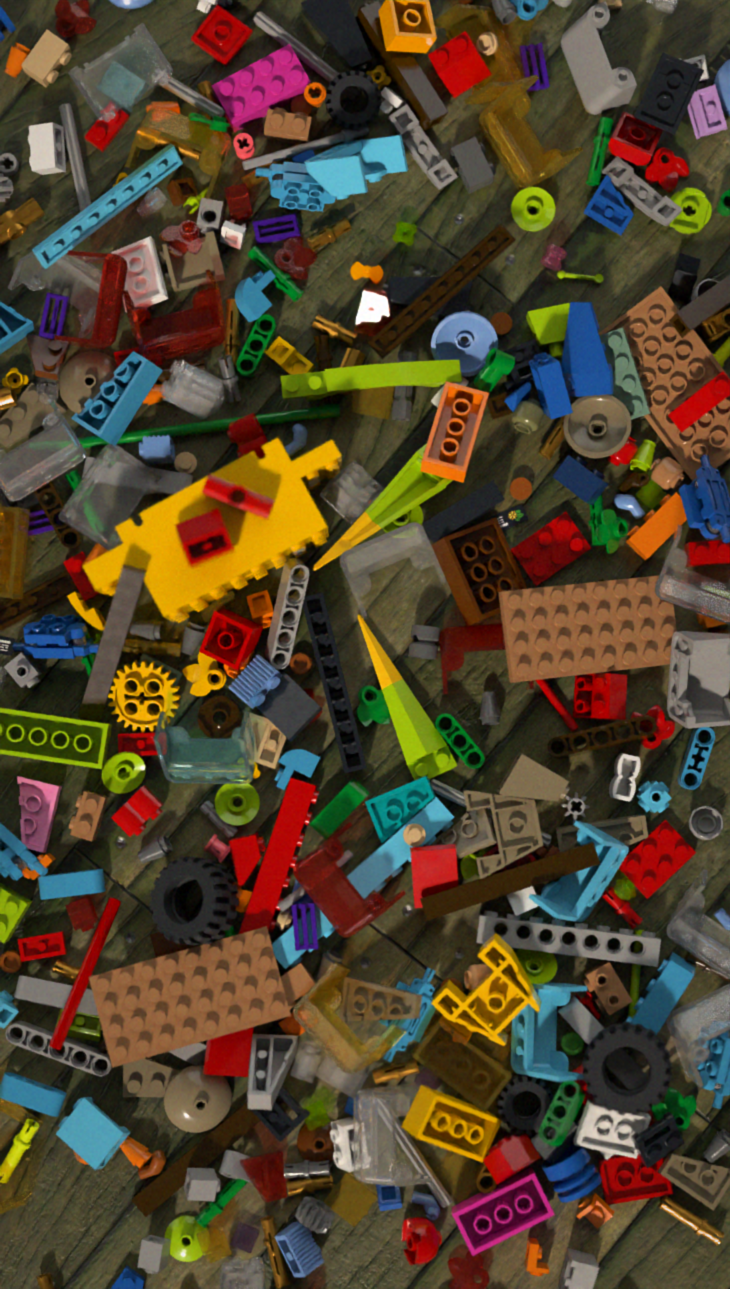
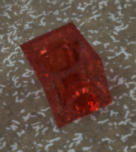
(238, 202)
(82, 914)

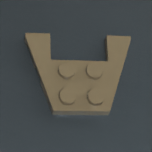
(515, 828)

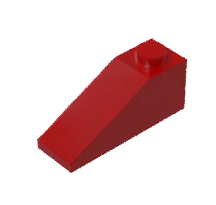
(701, 402)

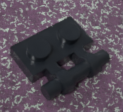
(522, 354)

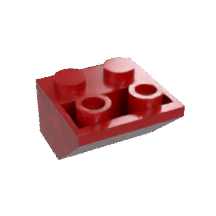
(204, 538)
(600, 696)

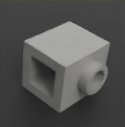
(16, 667)

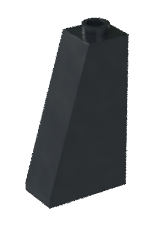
(340, 31)
(404, 290)
(463, 512)

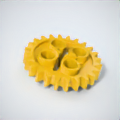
(143, 675)

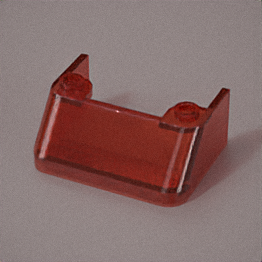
(109, 300)
(180, 331)
(461, 639)
(334, 891)

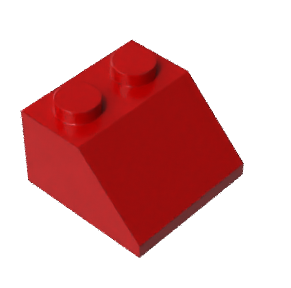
(459, 64)
(230, 638)
(246, 854)

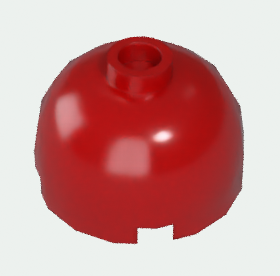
(421, 1240)

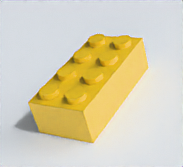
(451, 1123)

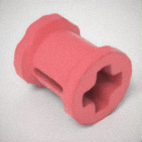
(246, 152)
(217, 848)

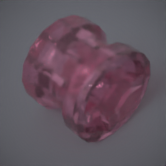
(553, 257)

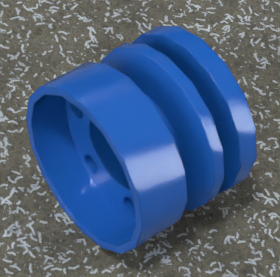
(572, 1173)

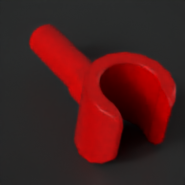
(587, 1000)

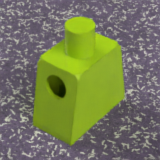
(549, 327)

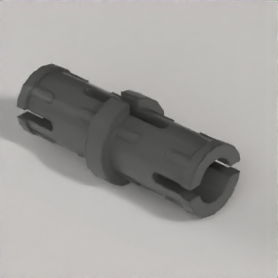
(229, 378)
(307, 1169)

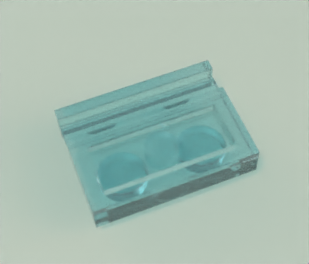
(122, 86)

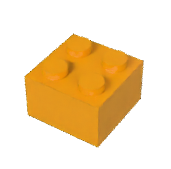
(407, 25)

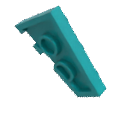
(398, 806)

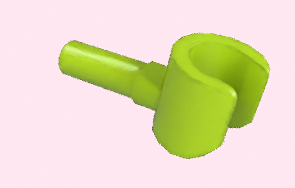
(194, 201)

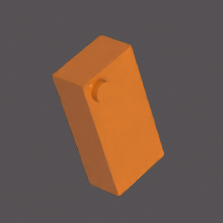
(454, 432)

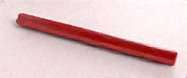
(84, 973)

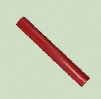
(555, 701)

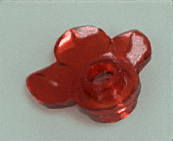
(76, 16)
(180, 240)
(298, 256)
(465, 1270)

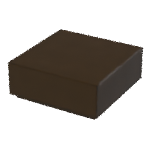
(498, 407)

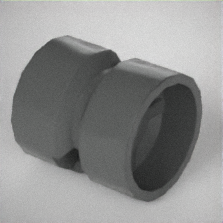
(424, 642)

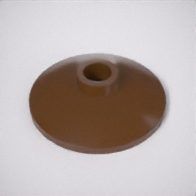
(307, 1147)

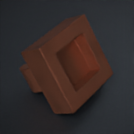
(541, 851)

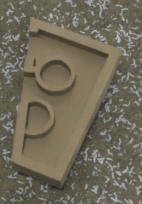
(24, 417)
(470, 833)
(146, 1078)
(698, 1178)

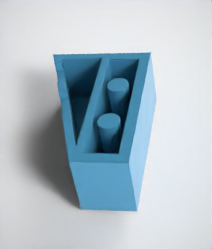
(12, 327)

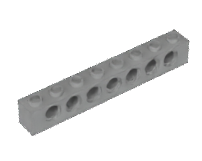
(646, 955)

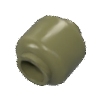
(527, 416)

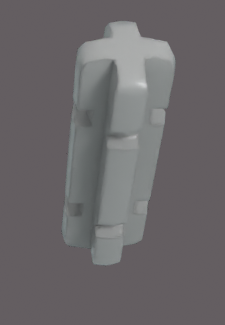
(229, 830)

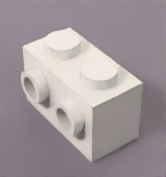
(47, 148)
(343, 1139)

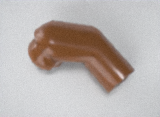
(155, 1166)

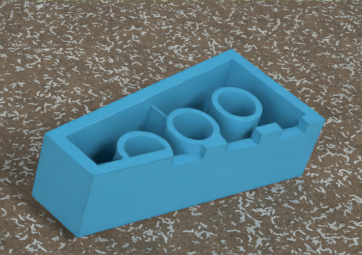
(119, 398)
(663, 993)

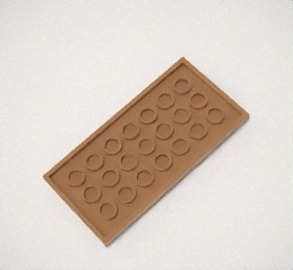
(670, 374)
(586, 628)
(189, 996)

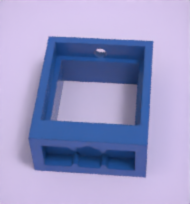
(550, 386)

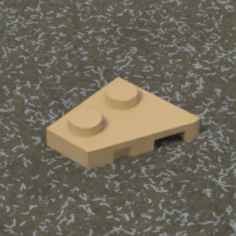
(268, 741)

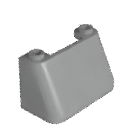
(594, 78)
(699, 679)

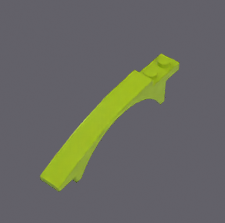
(346, 379)

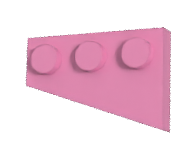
(38, 811)

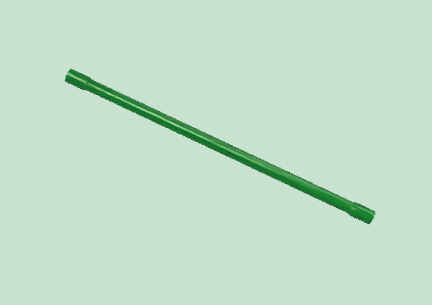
(320, 412)

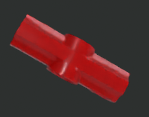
(224, 490)

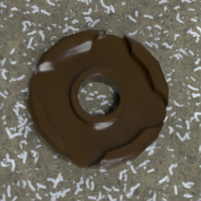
(207, 712)

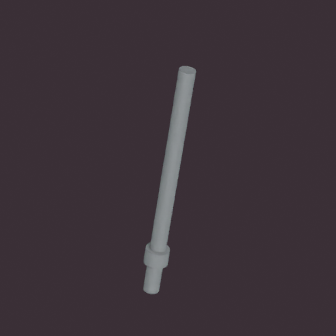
(345, 136)

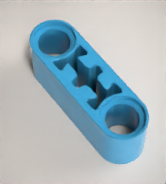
(689, 761)
(71, 884)
(31, 1094)

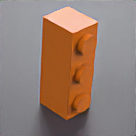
(658, 526)

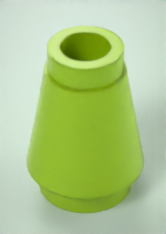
(643, 458)

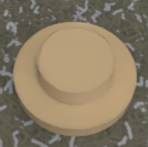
(487, 43)
(185, 462)
(414, 834)
(284, 919)

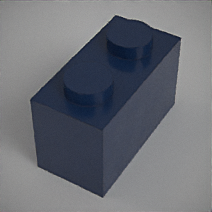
(580, 479)

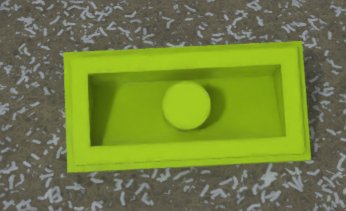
(84, 1026)

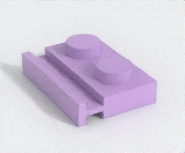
(706, 112)

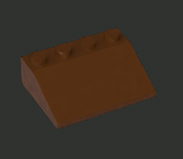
(478, 568)

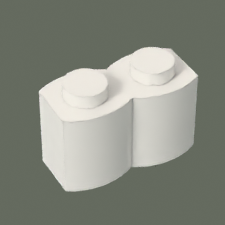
(623, 783)

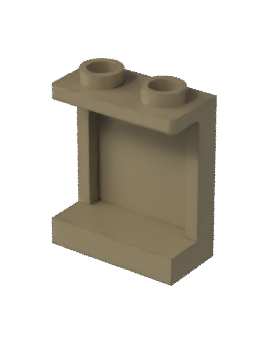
(190, 269)

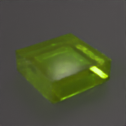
(650, 494)
(318, 1116)

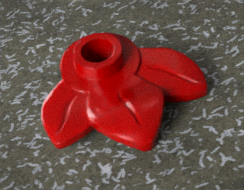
(668, 172)
(664, 728)

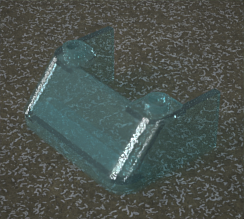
(205, 759)

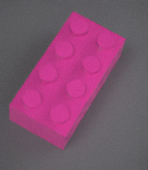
(260, 87)
(503, 1212)

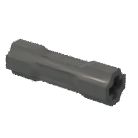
(403, 394)

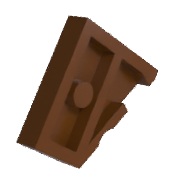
(47, 356)

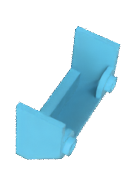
(349, 164)
(579, 892)
(535, 1035)

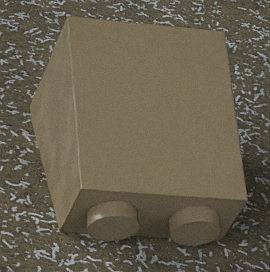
(532, 781)

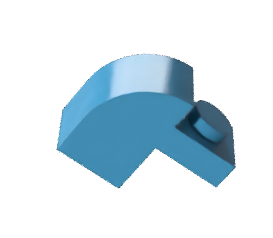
(250, 299)
(297, 760)

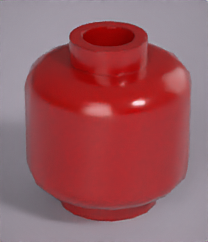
(625, 454)

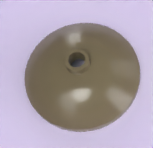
(76, 373)
(594, 413)
(188, 1089)

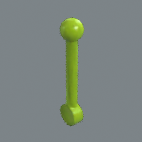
(597, 279)

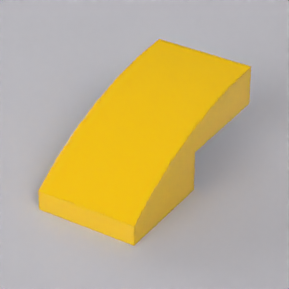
(288, 358)

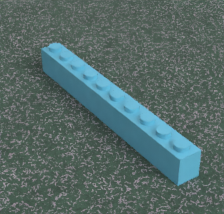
(368, 877)

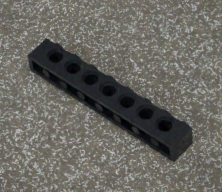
(333, 683)

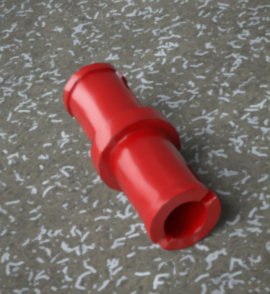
(622, 908)

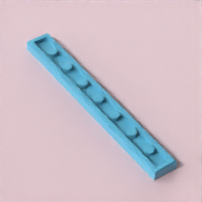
(107, 206)

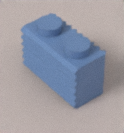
(157, 449)
(255, 681)
(299, 1249)

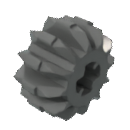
(315, 1215)

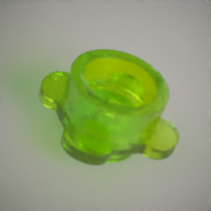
(404, 227)
(625, 889)

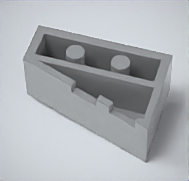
(268, 1067)
(578, 1270)

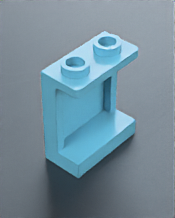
(91, 1133)

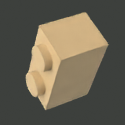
(47, 58)

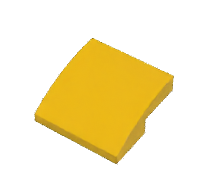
(92, 616)

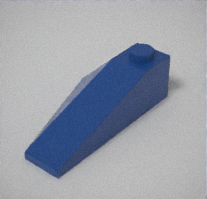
(583, 356)

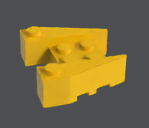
(495, 998)

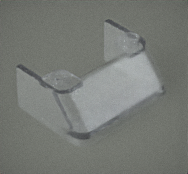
(64, 277)
(40, 457)
(385, 550)
(690, 588)
(699, 932)
(697, 1023)
(376, 1136)

